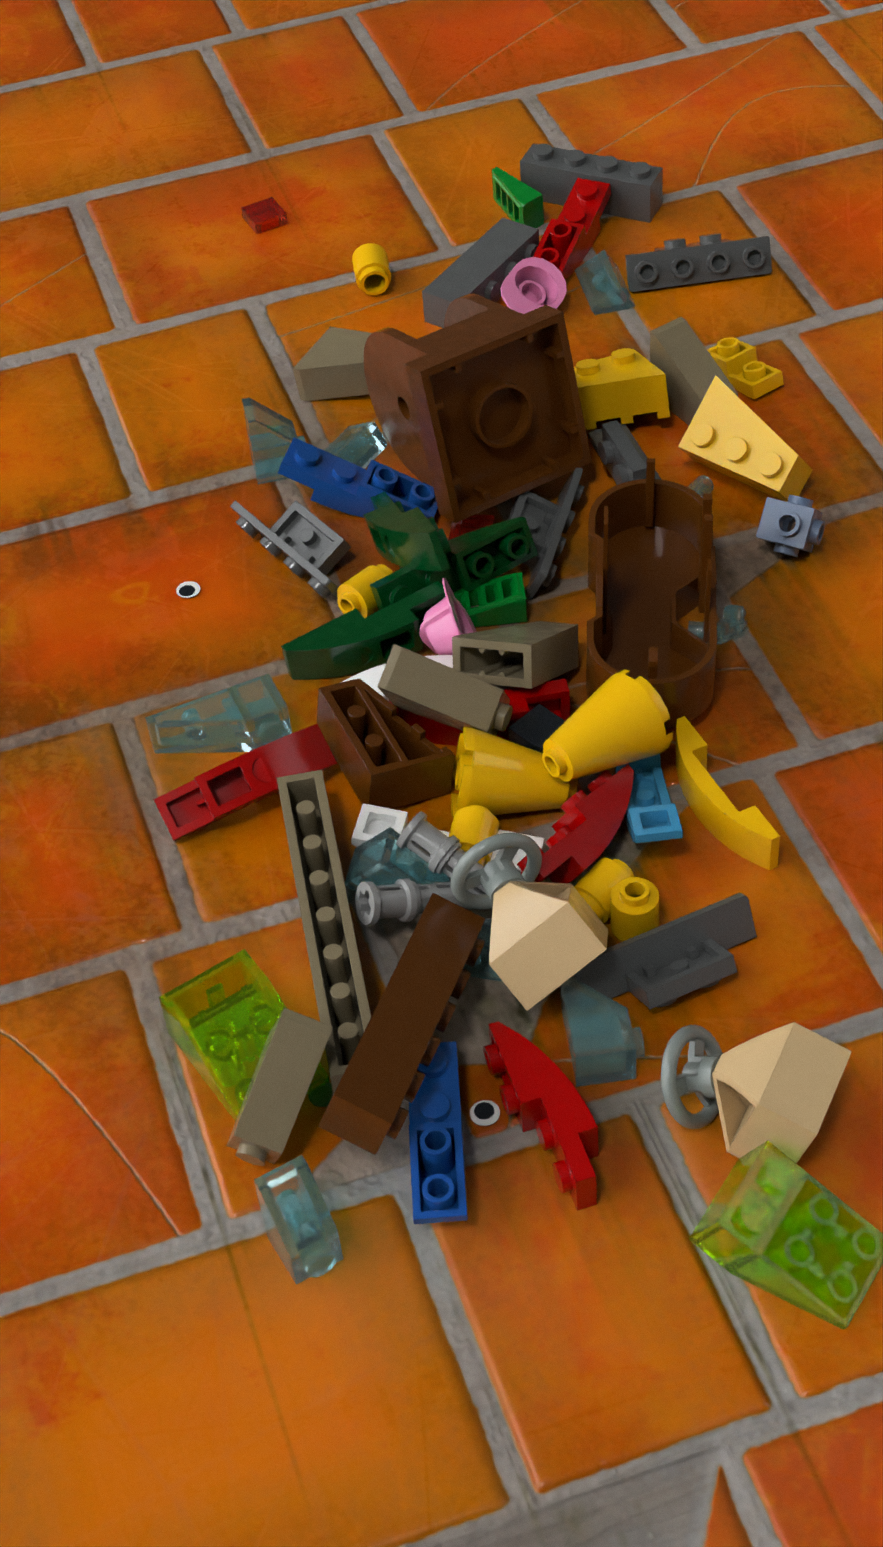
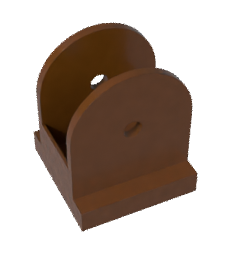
(480, 403)

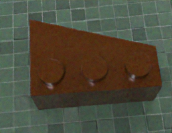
(378, 750)

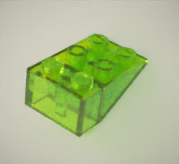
(224, 1024)
(791, 1236)

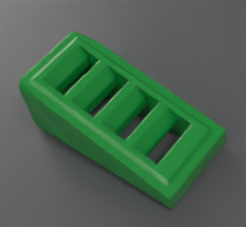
(517, 199)
(498, 601)

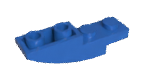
(349, 486)
(438, 1142)

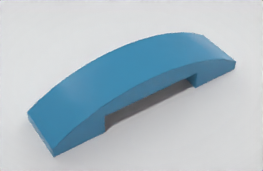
(649, 810)

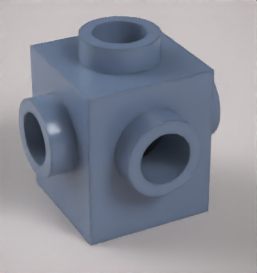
(777, 523)

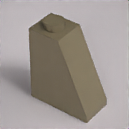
(686, 365)
(333, 366)
(518, 653)
(443, 693)
(278, 1087)

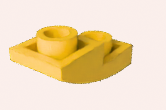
(743, 370)

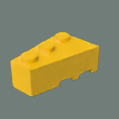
(620, 388)
(742, 446)

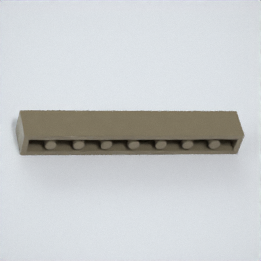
(325, 916)

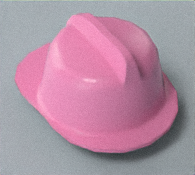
(533, 285)
(444, 622)

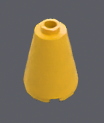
(609, 729)
(504, 776)

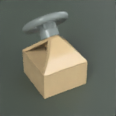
(537, 928)
(762, 1088)

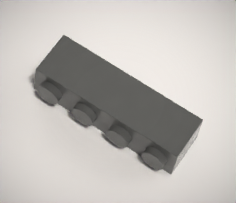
(634, 186)
(480, 268)

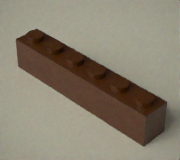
(403, 1026)

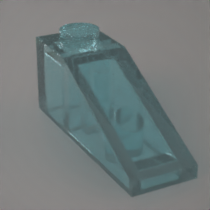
(223, 721)

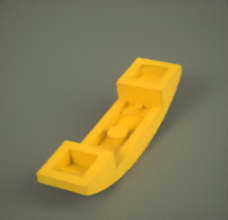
(741, 831)

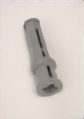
(435, 848)
(398, 900)

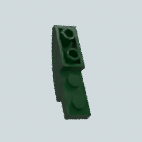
(407, 536)
(472, 562)
(360, 643)

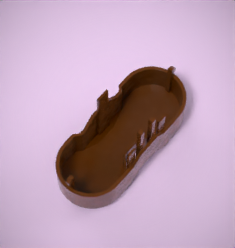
(648, 570)

